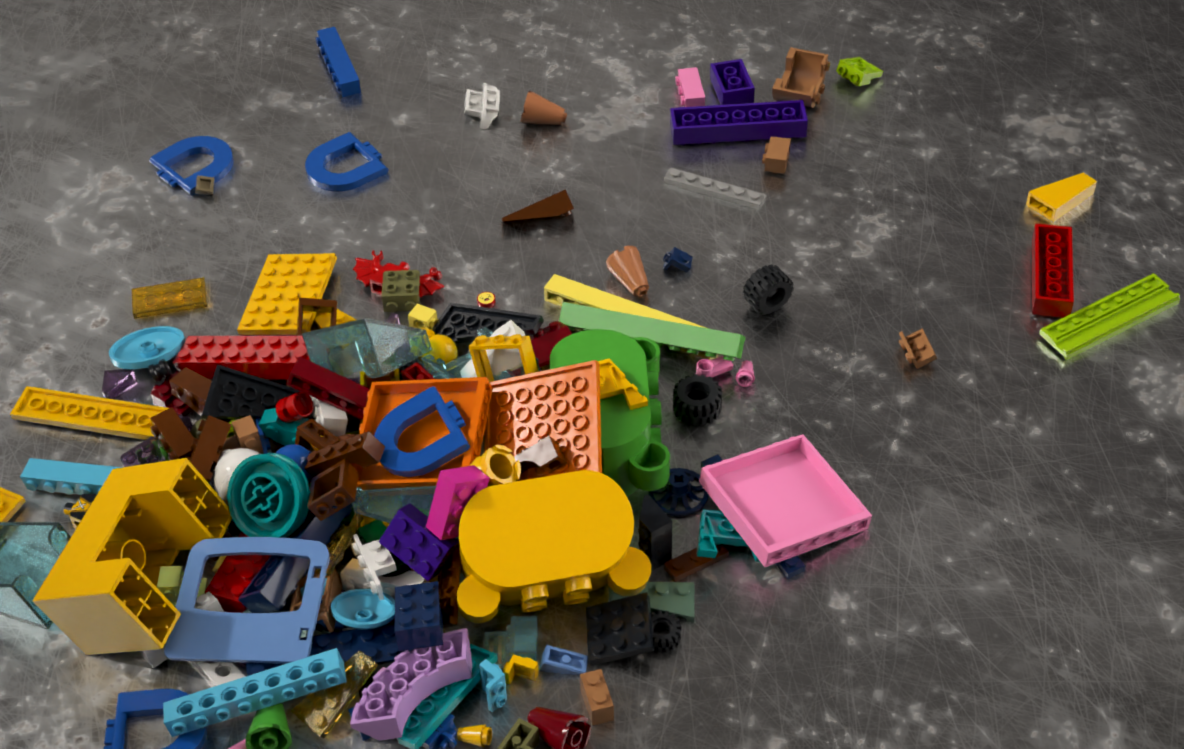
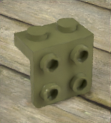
(400, 290)

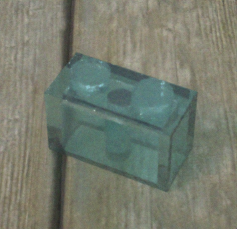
(523, 637)

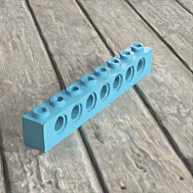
(254, 692)

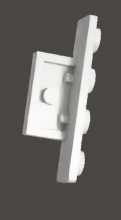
(375, 560)

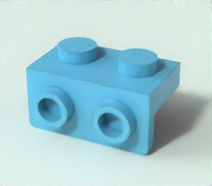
(493, 684)

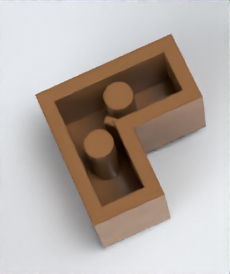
(244, 436)

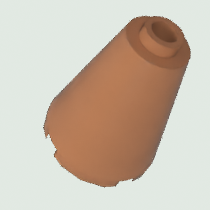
(542, 111)
(629, 270)

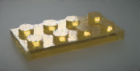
(169, 297)

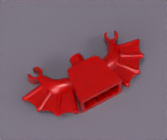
(371, 273)

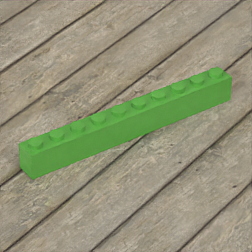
(663, 332)

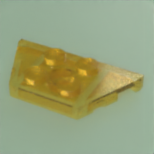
(340, 542)

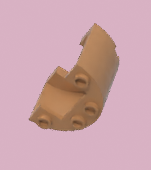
(802, 77)

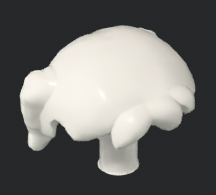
(225, 467)

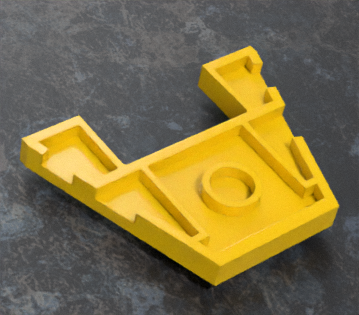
(614, 383)

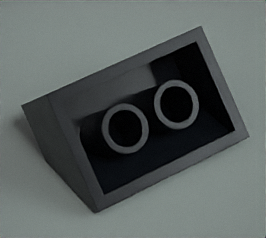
(655, 533)

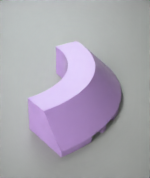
(408, 682)

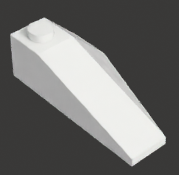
(499, 358)

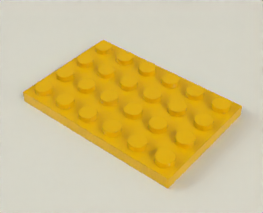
(278, 289)

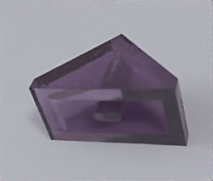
(118, 382)

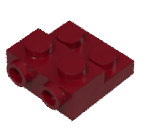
(163, 397)

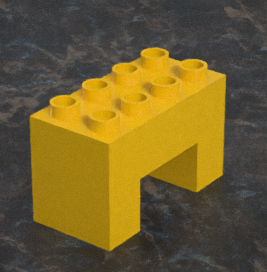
(109, 571)

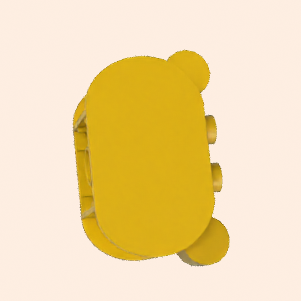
(546, 543)

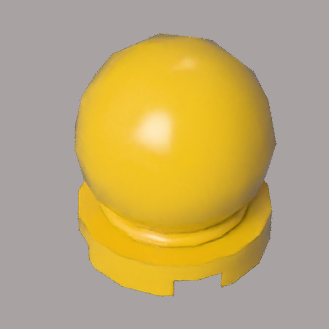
(442, 347)
(498, 465)

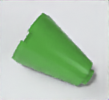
(269, 729)

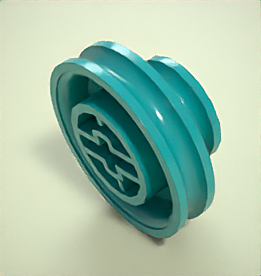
(268, 496)

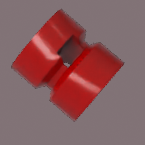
(294, 407)

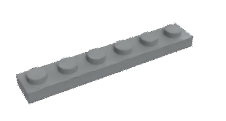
(715, 188)

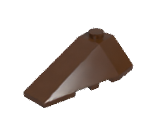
(549, 207)

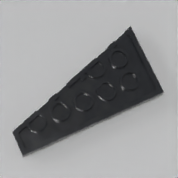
(463, 321)
(241, 394)

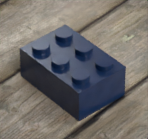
(418, 616)

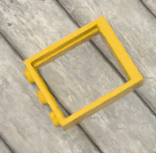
(480, 358)

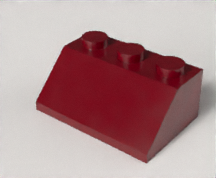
(546, 339)

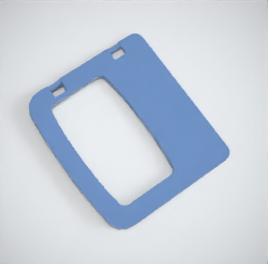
(246, 636)

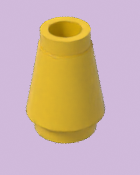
(476, 735)

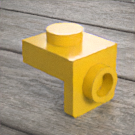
(521, 667)

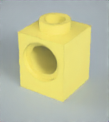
(422, 317)

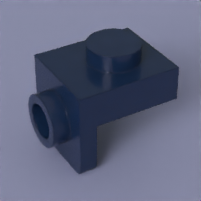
(678, 259)

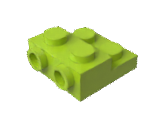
(858, 70)

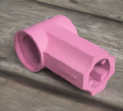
(713, 367)

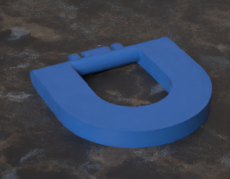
(177, 152)
(343, 181)
(435, 454)
(148, 704)

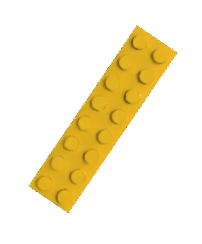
(85, 412)

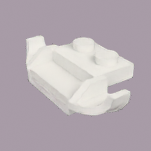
(483, 104)

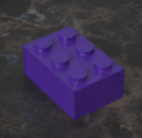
(732, 82)
(416, 544)

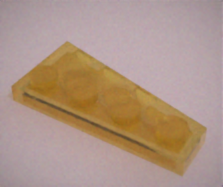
(324, 707)

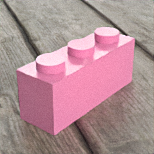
(690, 87)

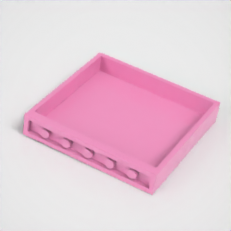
(784, 499)

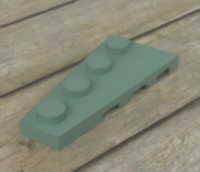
(668, 596)

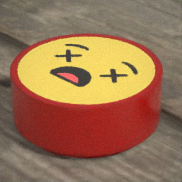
(486, 300)

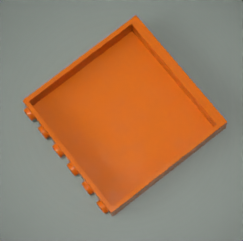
(469, 396)

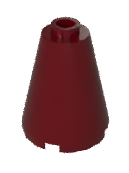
(560, 728)

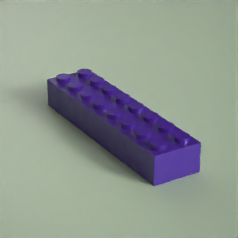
(738, 122)

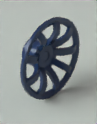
(680, 487)

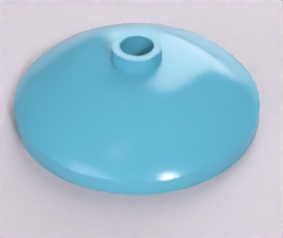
(362, 609)

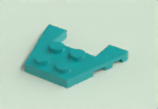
(716, 530)

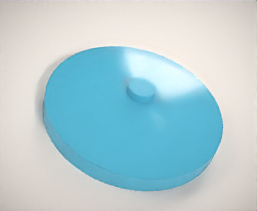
(146, 347)

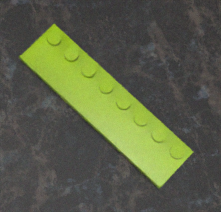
(1110, 316)

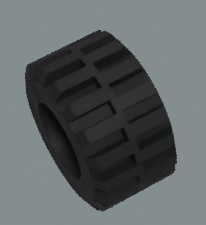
(768, 289)
(697, 400)

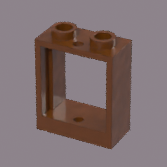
(315, 305)
(311, 433)
(333, 487)

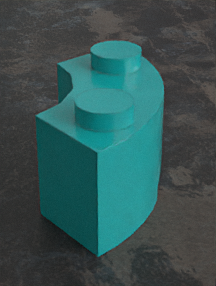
(278, 430)

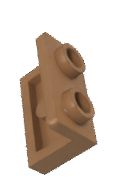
(918, 348)

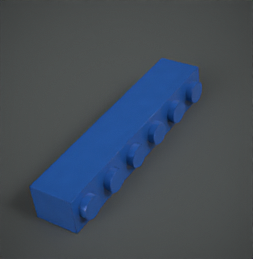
(338, 62)

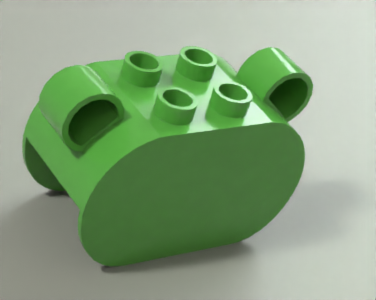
(628, 443)

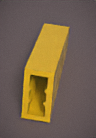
(1061, 196)

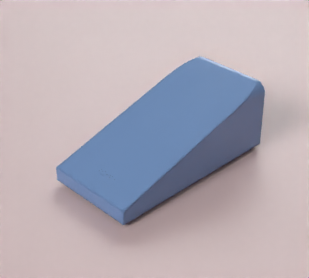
(563, 661)

